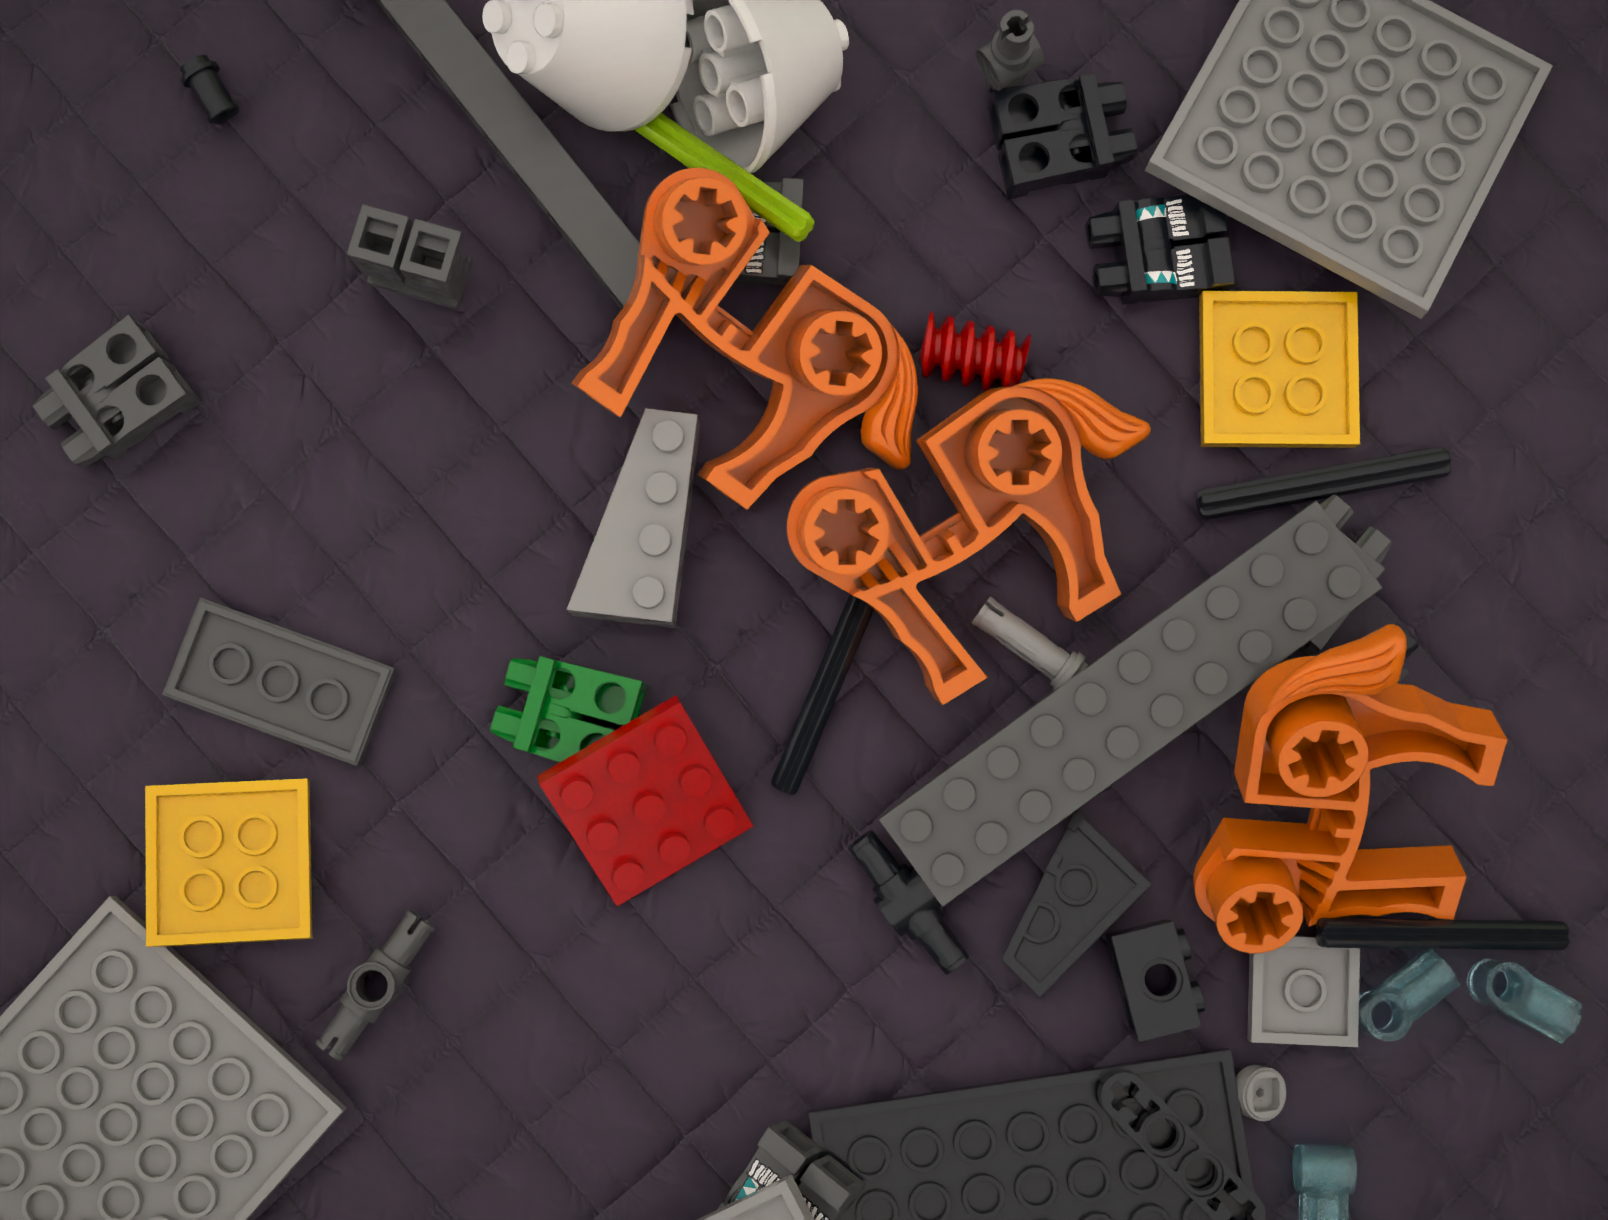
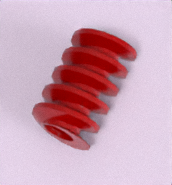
(973, 354)

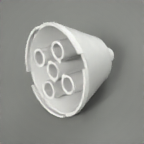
(596, 58)
(757, 73)

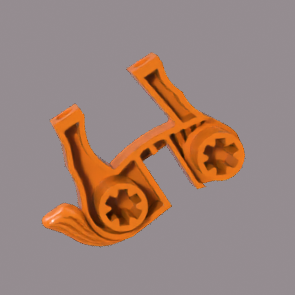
(815, 343)
(997, 460)
(1310, 743)

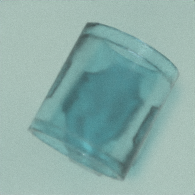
(1409, 994)
(1526, 999)
(1324, 1180)

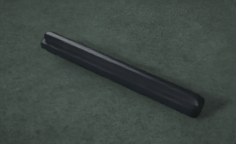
(1323, 483)
(822, 695)
(1441, 934)

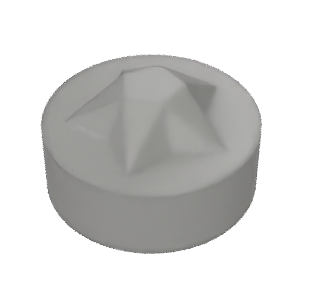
(1260, 1092)

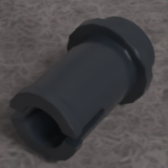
(202, 77)

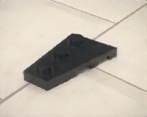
(1073, 907)

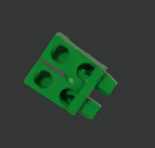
(556, 704)

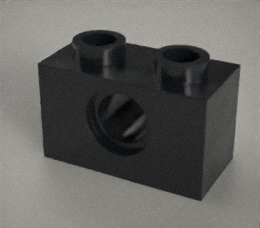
(1131, 956)

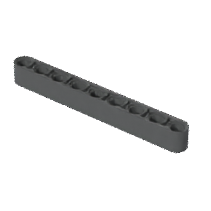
(520, 140)

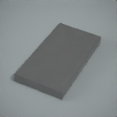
(279, 682)

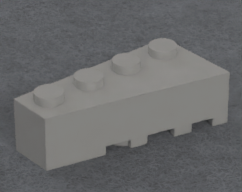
(642, 538)

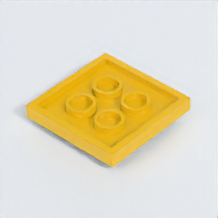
(1279, 369)
(228, 862)

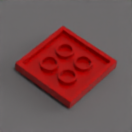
(645, 800)

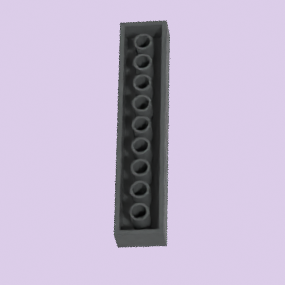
(1130, 702)

